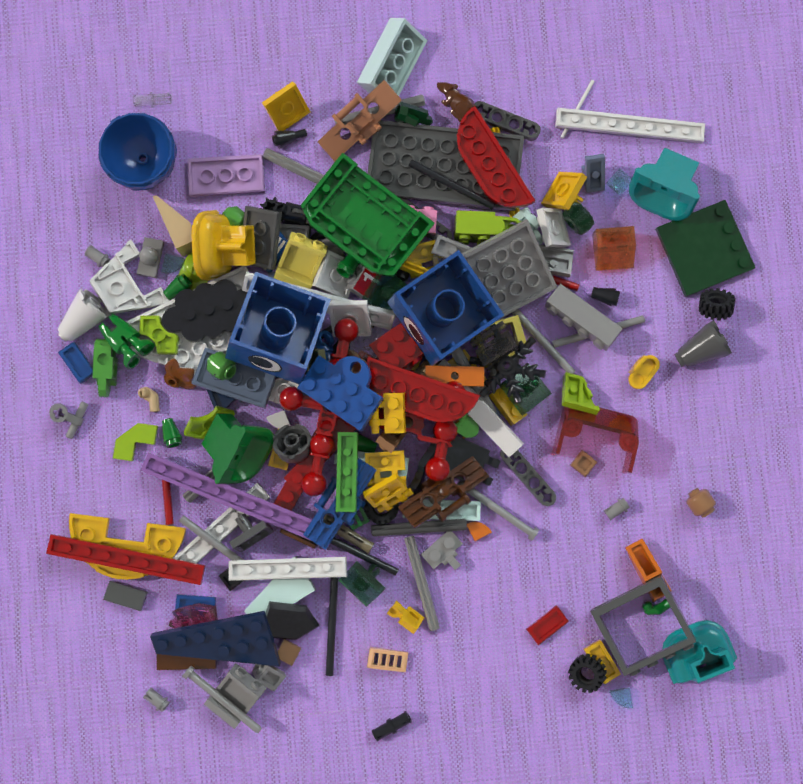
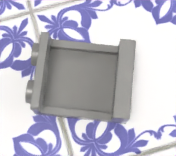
(239, 689)

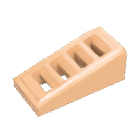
(370, 664)

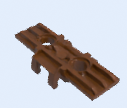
(418, 513)

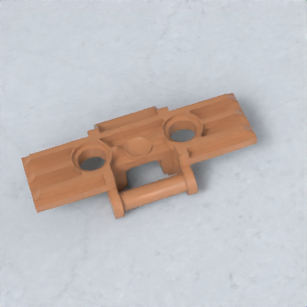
(364, 124)

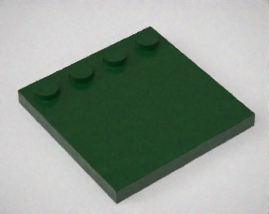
(705, 248)

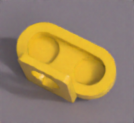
(643, 371)

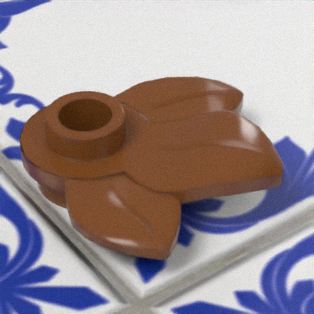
(178, 376)

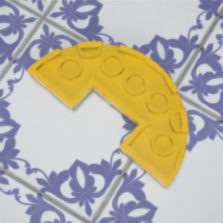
(158, 540)

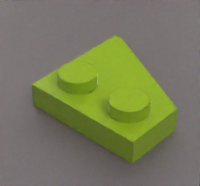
(577, 395)

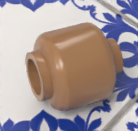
(701, 502)

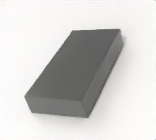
(125, 595)

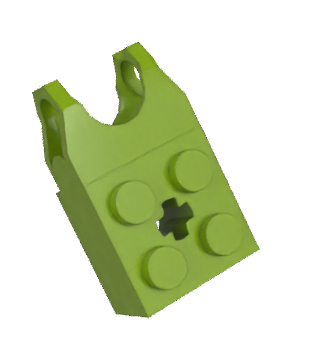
(479, 226)

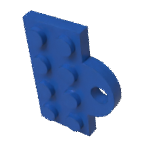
(342, 390)

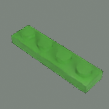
(347, 472)

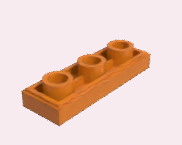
(467, 375)

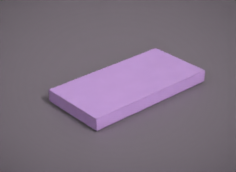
(226, 175)

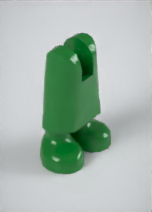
(123, 338)

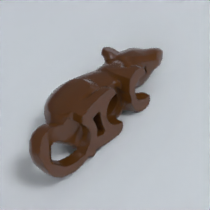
(458, 102)

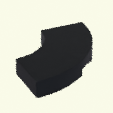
(421, 475)

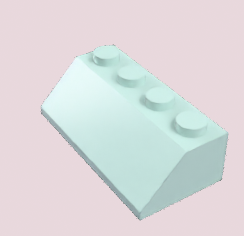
(393, 56)

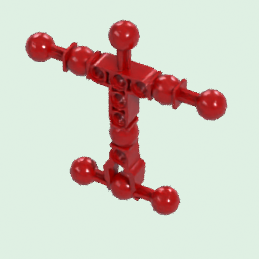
(322, 442)

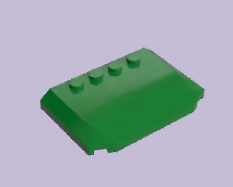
(364, 218)

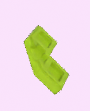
(126, 443)

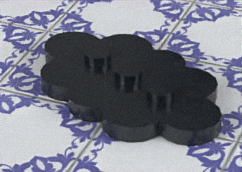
(205, 311)

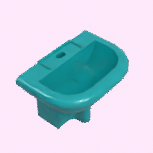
(666, 186)
(711, 647)

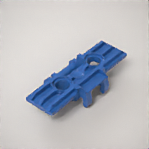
(318, 530)

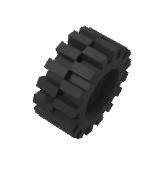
(717, 304)
(380, 518)
(580, 680)

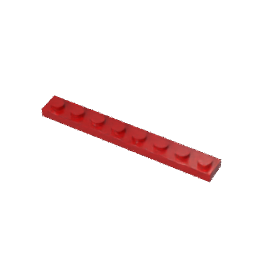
(125, 559)

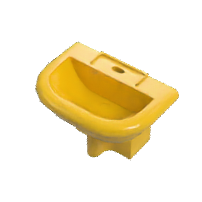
(220, 245)

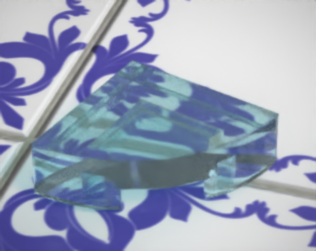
(172, 263)
(622, 697)

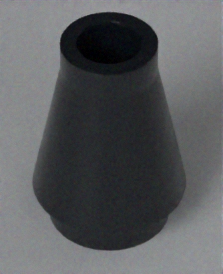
(606, 295)

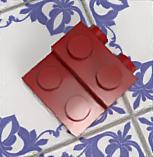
(397, 348)

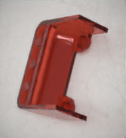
(626, 425)

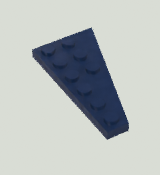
(230, 639)

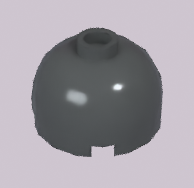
(292, 443)

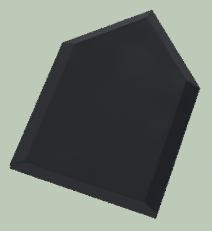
(290, 620)

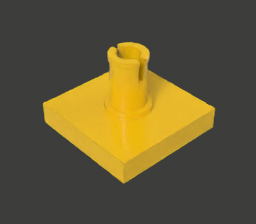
(286, 107)
(564, 190)

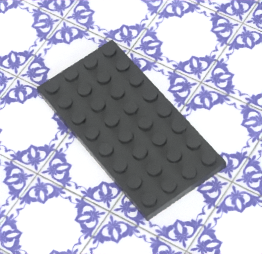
(436, 149)

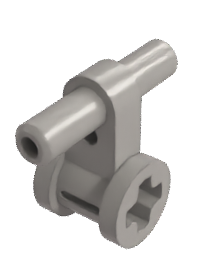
(76, 420)

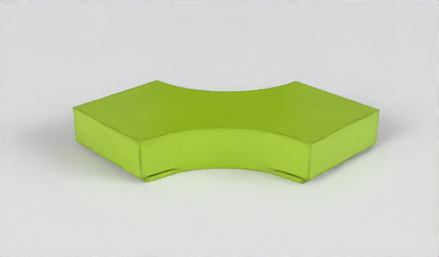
(165, 342)
(198, 426)

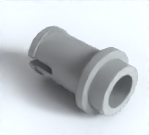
(98, 257)
(617, 509)
(156, 700)

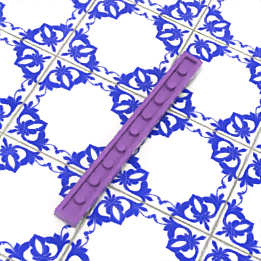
(226, 495)

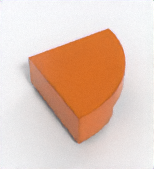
(478, 530)

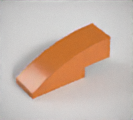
(645, 566)

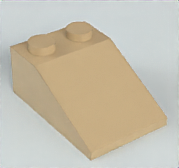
(177, 226)

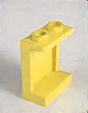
(300, 260)

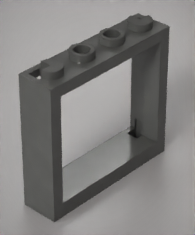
(651, 660)

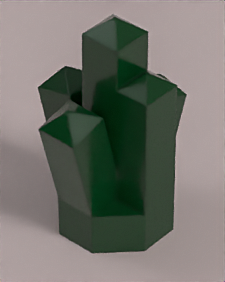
(412, 114)

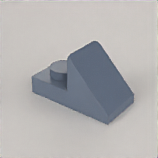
(595, 172)

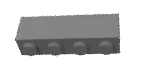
(583, 317)

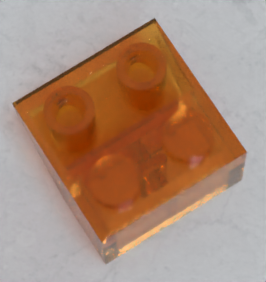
(614, 248)

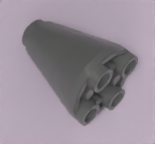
(703, 346)

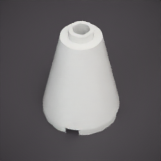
(82, 315)

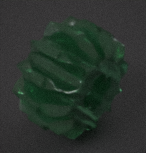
(578, 218)

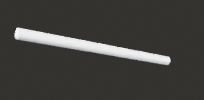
(580, 104)

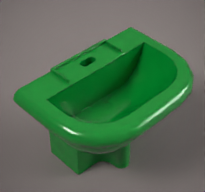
(236, 449)

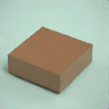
(583, 463)
(288, 652)

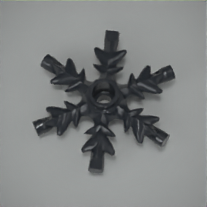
(510, 373)

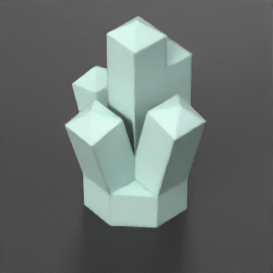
(526, 214)

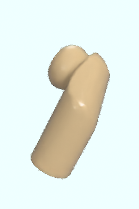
(151, 396)

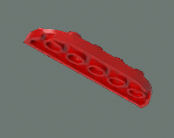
(490, 163)
(422, 394)

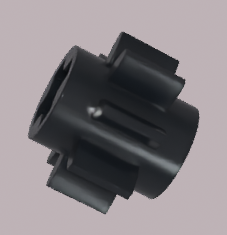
(272, 203)

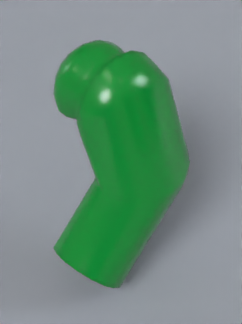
(658, 609)

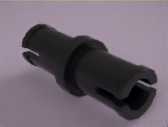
(391, 726)

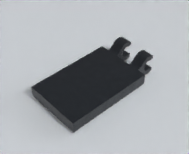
(464, 450)

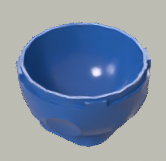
(129, 140)

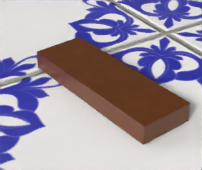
(169, 662)

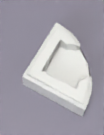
(278, 419)

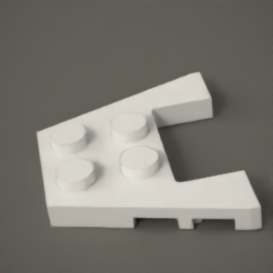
(118, 289)

